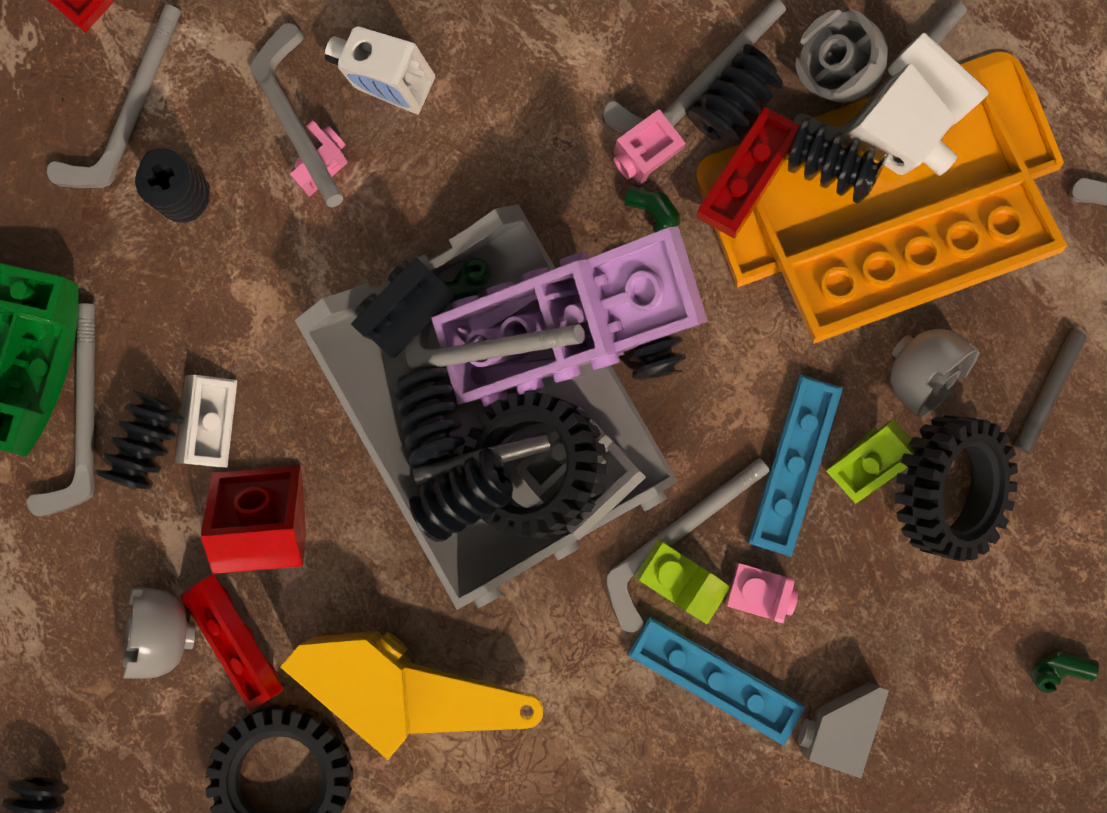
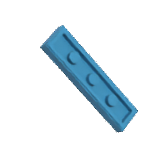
(795, 465)
(716, 680)

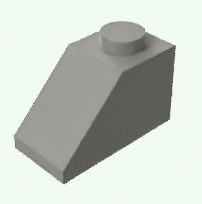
(844, 729)

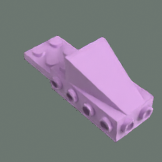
(616, 297)

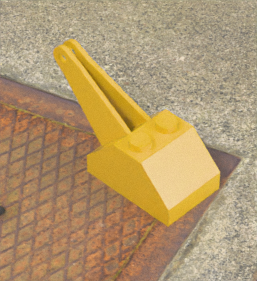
(388, 697)

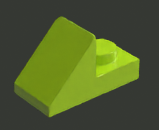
(872, 461)
(682, 582)

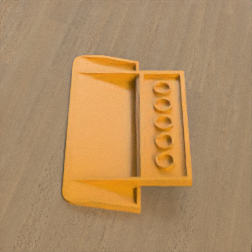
(914, 230)

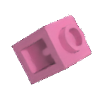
(647, 147)
(329, 152)
(762, 593)

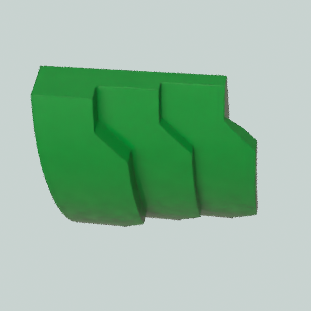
(35, 351)

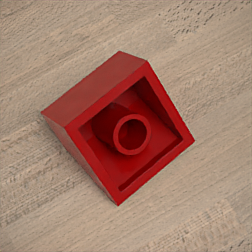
(255, 520)

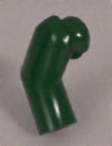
(656, 203)
(470, 279)
(1059, 665)

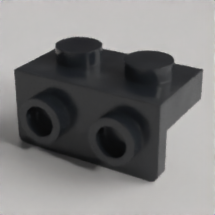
(402, 307)

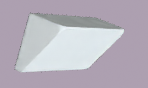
(943, 74)
(207, 421)

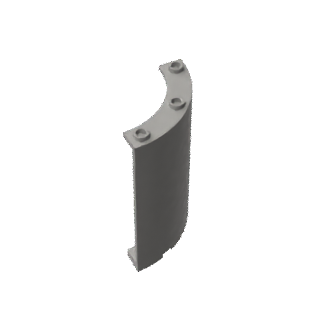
(364, 381)

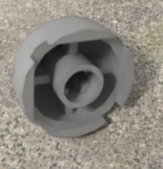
(842, 56)
(929, 367)
(155, 634)

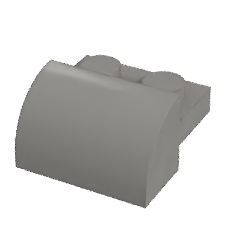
(547, 469)

